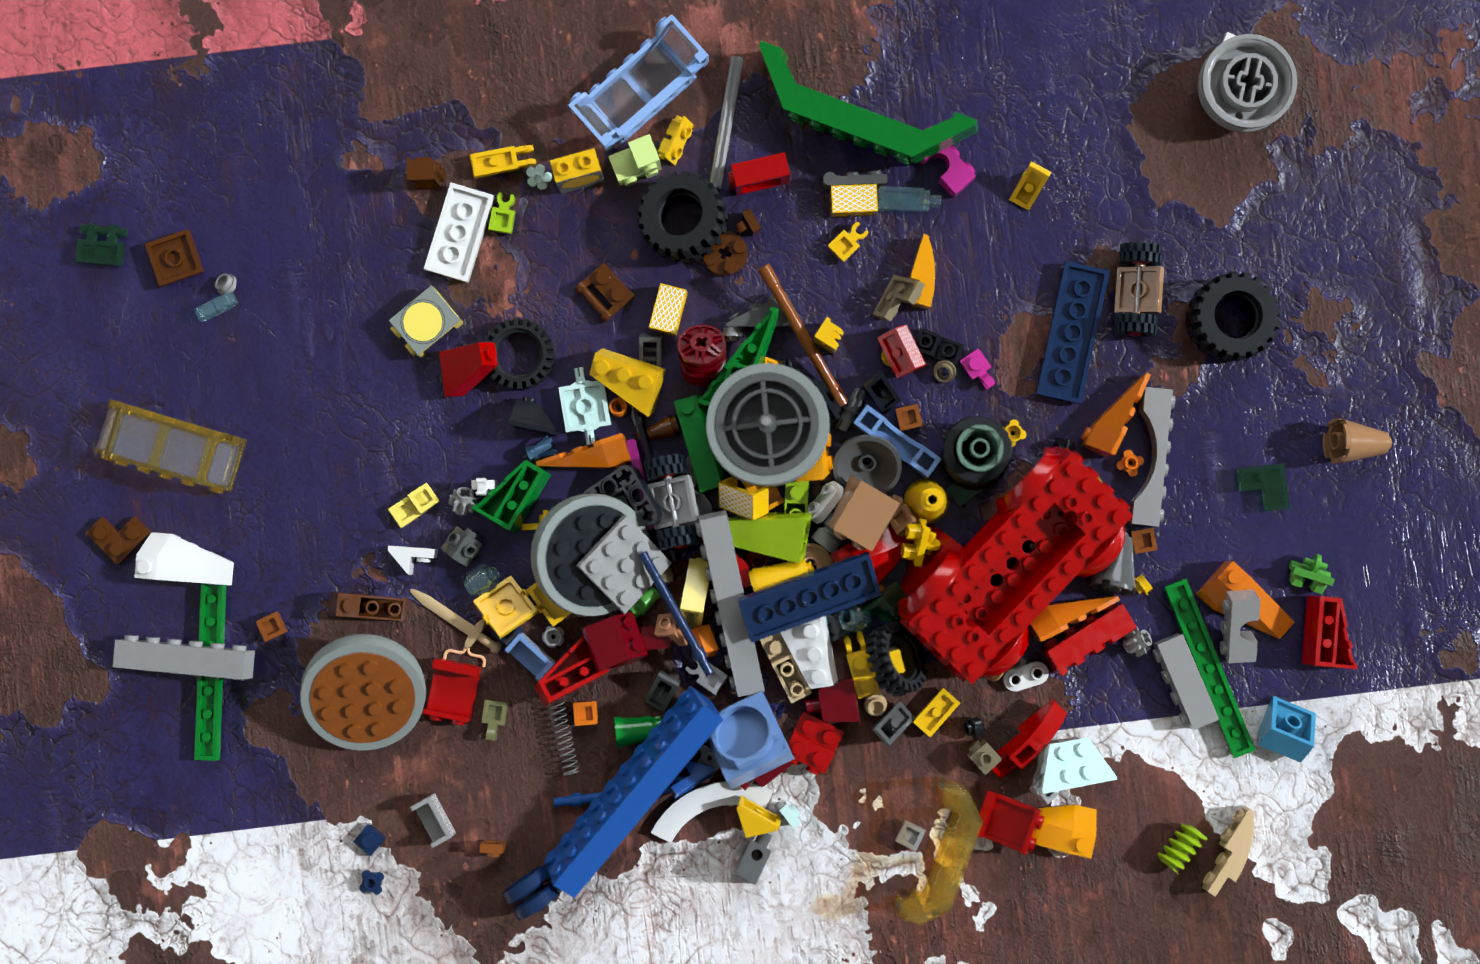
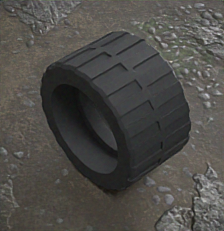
(967, 479)

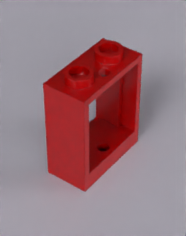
(759, 174)

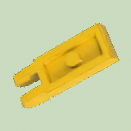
(500, 160)
(859, 668)

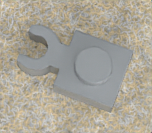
(711, 682)

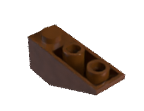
(366, 606)

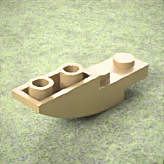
(785, 667)
(1237, 841)

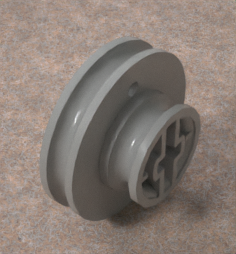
(1267, 75)

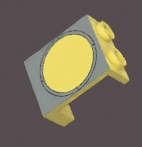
(424, 321)

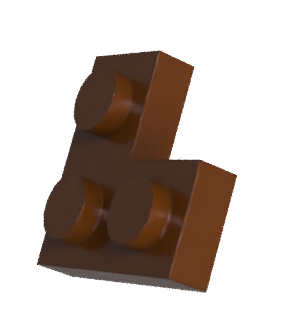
(121, 543)

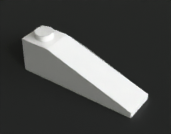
(175, 559)

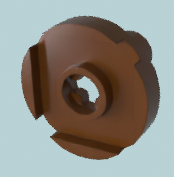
(732, 264)

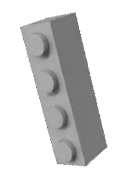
(1185, 681)

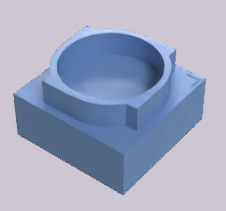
(749, 741)

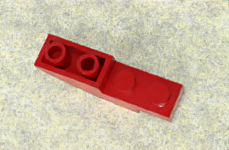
(1032, 739)

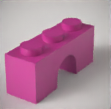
(958, 173)

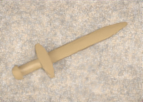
(474, 632)

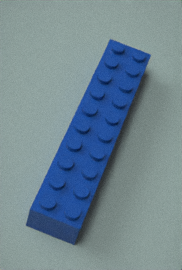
(632, 791)

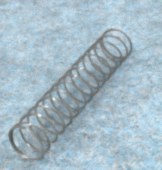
(566, 773)

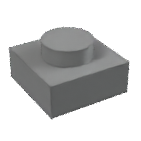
(910, 835)

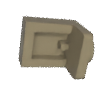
(983, 756)

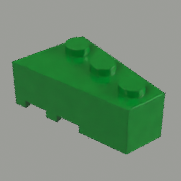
(514, 497)

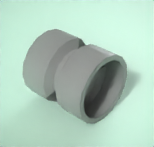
(825, 538)

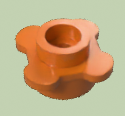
(1136, 462)

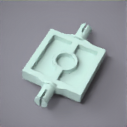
(584, 406)

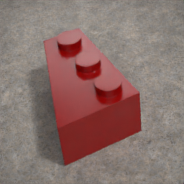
(1326, 634)
(568, 674)

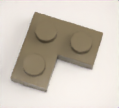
(898, 290)

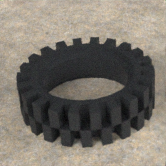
(546, 357)
(882, 663)

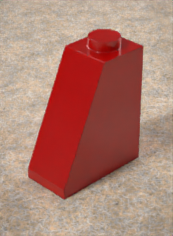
(466, 366)

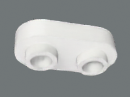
(825, 501)
(1026, 676)

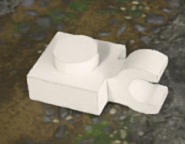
(483, 485)

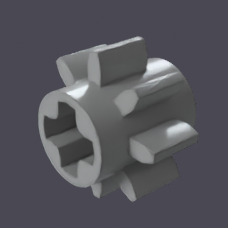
(462, 501)
(1137, 642)

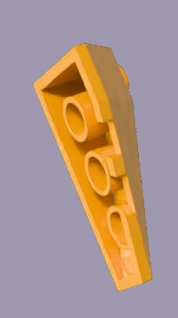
(1068, 829)

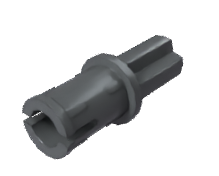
(851, 410)

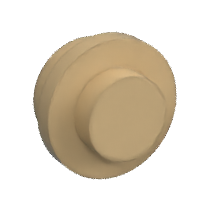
(875, 704)

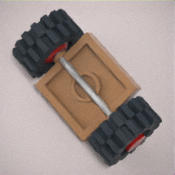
(1138, 289)

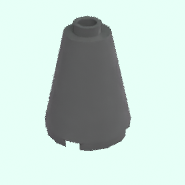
(1118, 575)

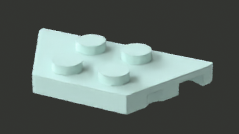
(1073, 766)

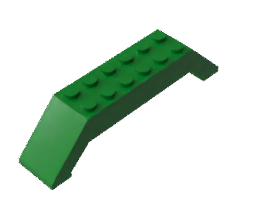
(858, 124)

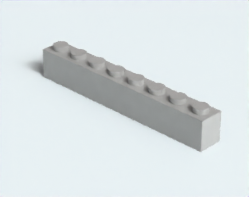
(727, 587)

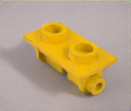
(680, 130)

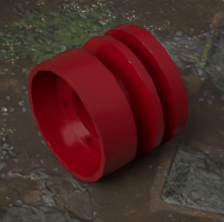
(701, 354)

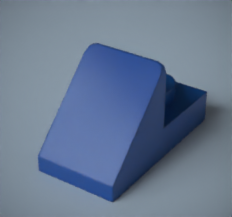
(696, 774)

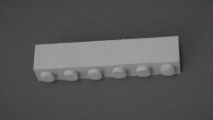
(184, 658)

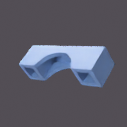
(910, 451)

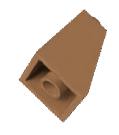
(862, 514)

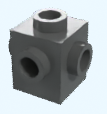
(462, 545)

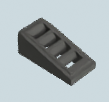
(659, 348)

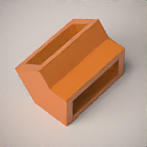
(706, 639)

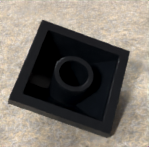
(531, 417)

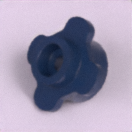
(377, 877)

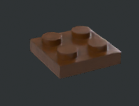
(174, 258)

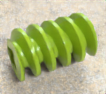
(1181, 847)

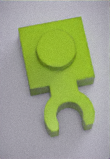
(502, 218)

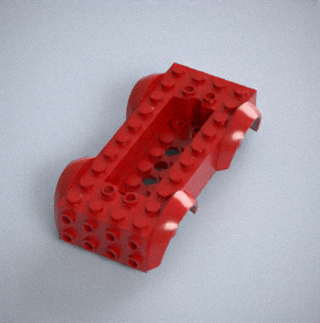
(1074, 534)

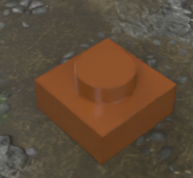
(908, 417)
(1143, 540)
(271, 626)
(492, 848)

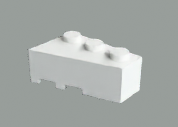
(813, 652)

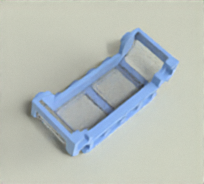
(641, 84)

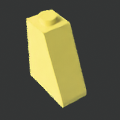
(695, 592)

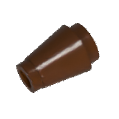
(665, 428)

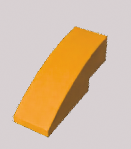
(924, 272)

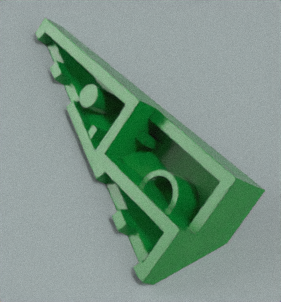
(749, 353)

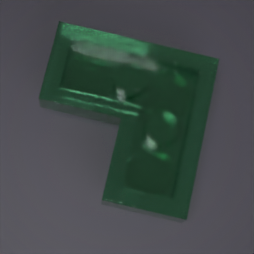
(1271, 481)

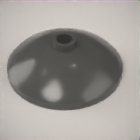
(880, 472)

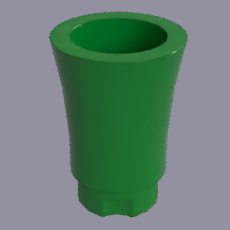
(633, 729)

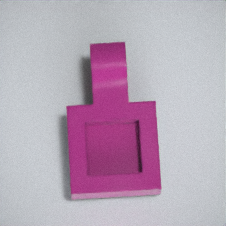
(976, 366)

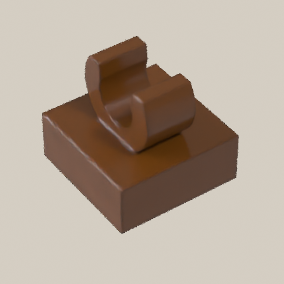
(749, 223)

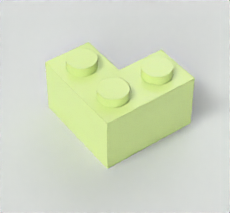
(636, 161)

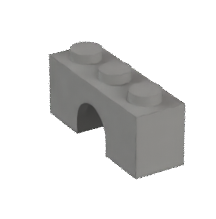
(1239, 609)

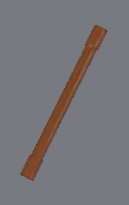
(772, 282)

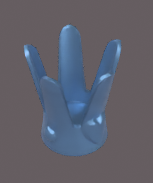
(538, 450)

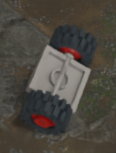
(675, 500)

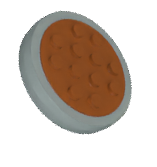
(363, 692)

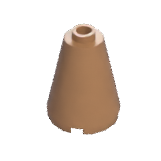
(1353, 441)

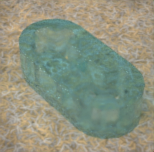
(216, 307)

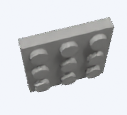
(616, 564)

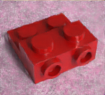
(814, 743)

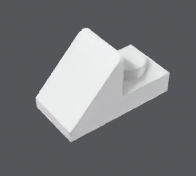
(406, 555)

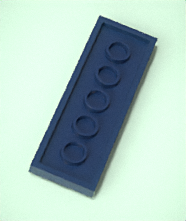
(1072, 332)
(809, 597)

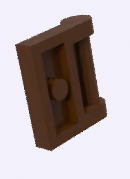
(610, 287)

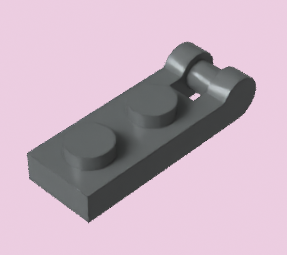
(854, 178)

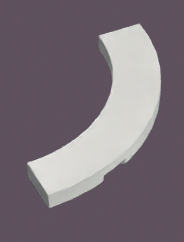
(702, 799)

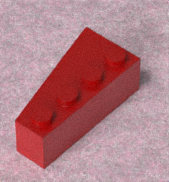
(1087, 638)

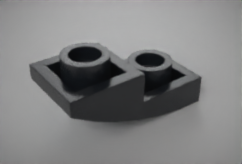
(938, 347)

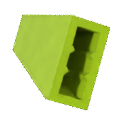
(773, 534)

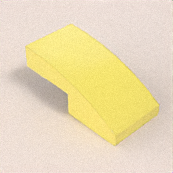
(413, 505)

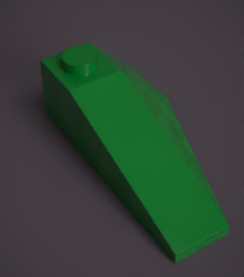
(693, 425)

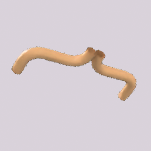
(463, 651)

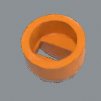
(612, 406)

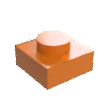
(585, 713)

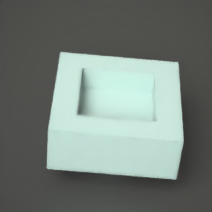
(790, 813)

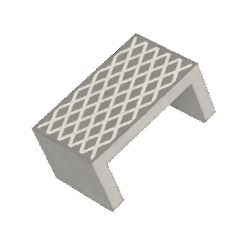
(434, 819)

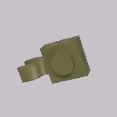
(494, 714)

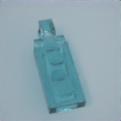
(906, 199)

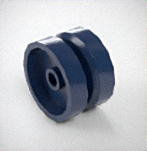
(532, 894)

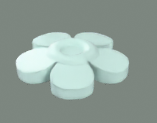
(538, 176)

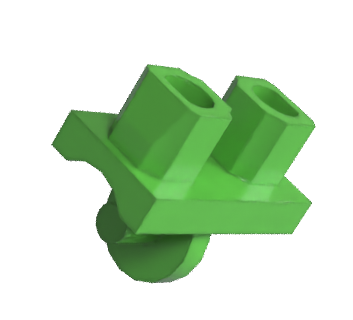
(1313, 571)

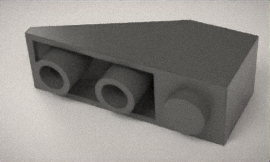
(756, 314)

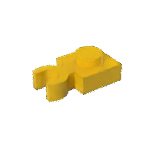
(845, 244)

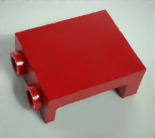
(1010, 822)

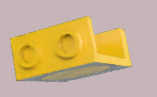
(577, 171)

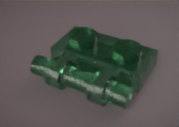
(101, 252)

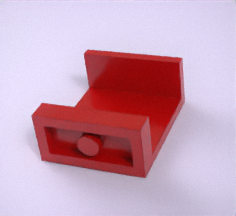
(453, 691)

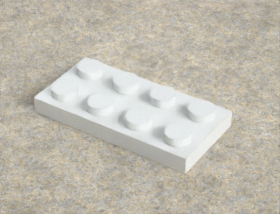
(459, 232)

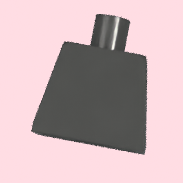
(746, 866)

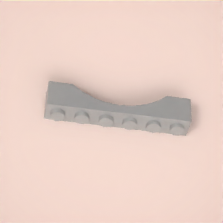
(1155, 410)

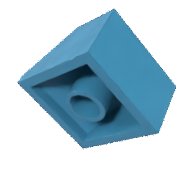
(1287, 729)

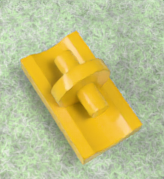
(923, 542)

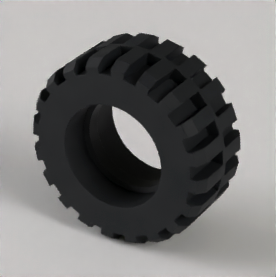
(666, 193)
(1262, 311)

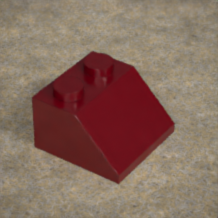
(615, 642)

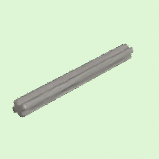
(726, 121)

